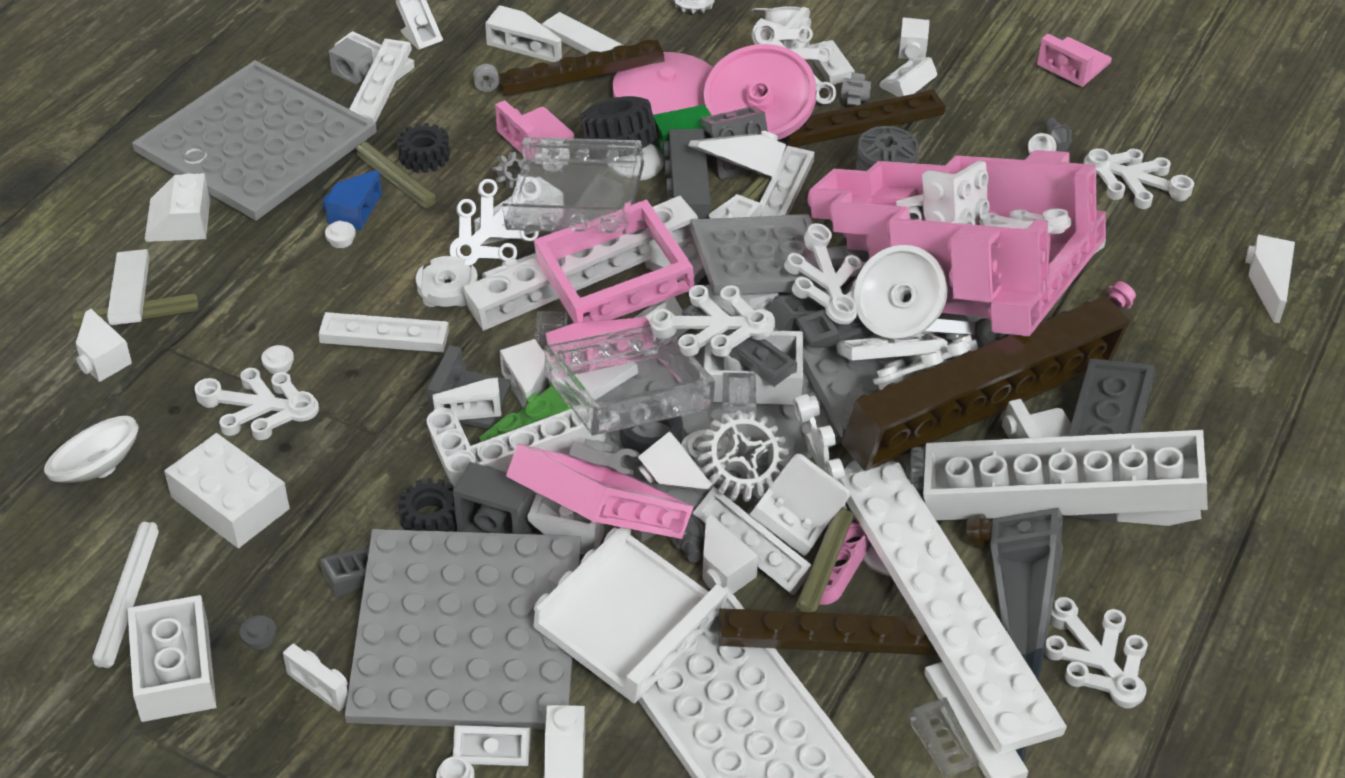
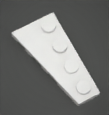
(735, 207)

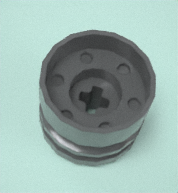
(886, 144)

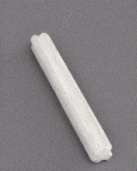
(125, 595)

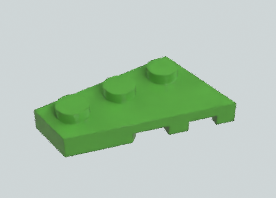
(538, 408)

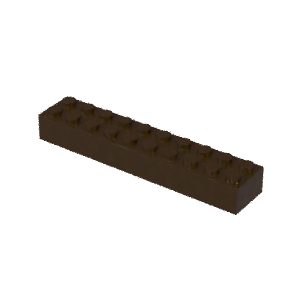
(981, 383)

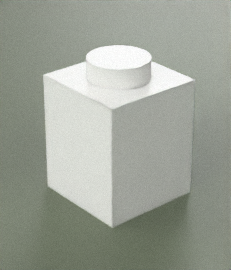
(913, 38)

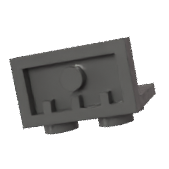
(732, 123)
(453, 374)

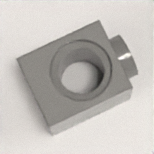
(350, 60)

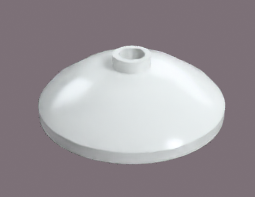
(888, 279)
(93, 451)

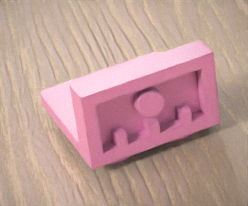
(1071, 59)
(537, 123)

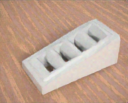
(479, 400)

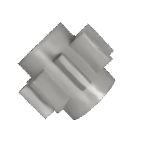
(856, 89)
(502, 172)

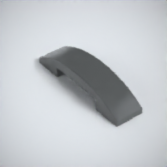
(823, 332)

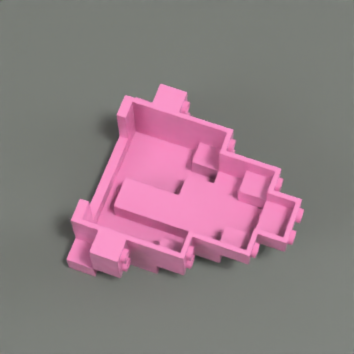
(989, 270)

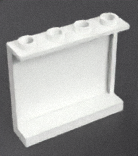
(627, 613)

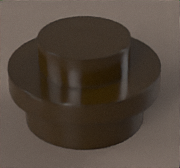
(979, 530)

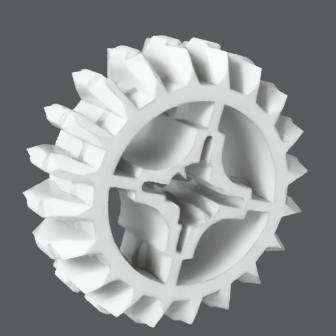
(734, 431)

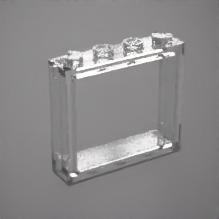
(621, 348)

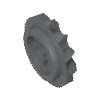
(916, 468)

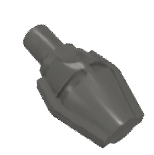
(1060, 132)
(691, 539)

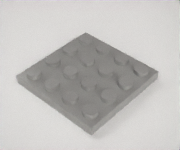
(752, 251)

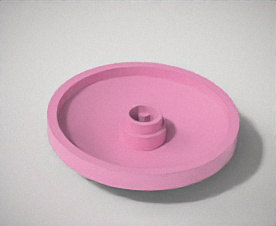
(767, 79)
(666, 84)

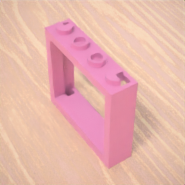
(623, 297)
(599, 492)

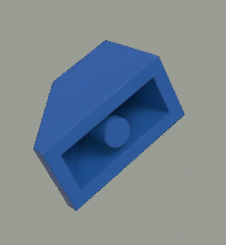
(353, 199)

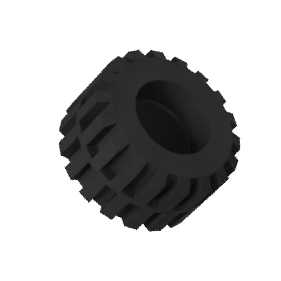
(620, 120)

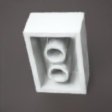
(783, 393)
(227, 490)
(171, 658)

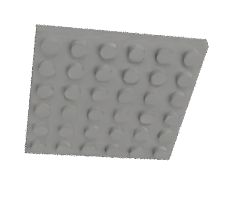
(259, 138)
(454, 632)

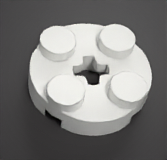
(432, 286)

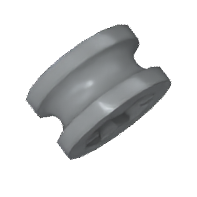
(484, 70)

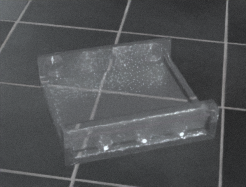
(575, 185)

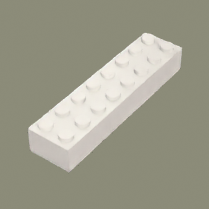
(1067, 473)

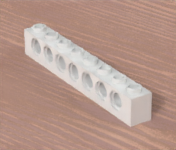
(527, 287)

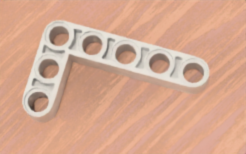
(455, 452)

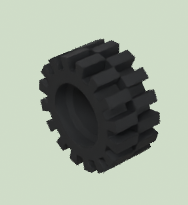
(412, 150)
(423, 496)

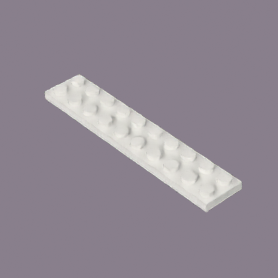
(952, 610)

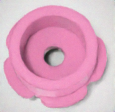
(1121, 295)

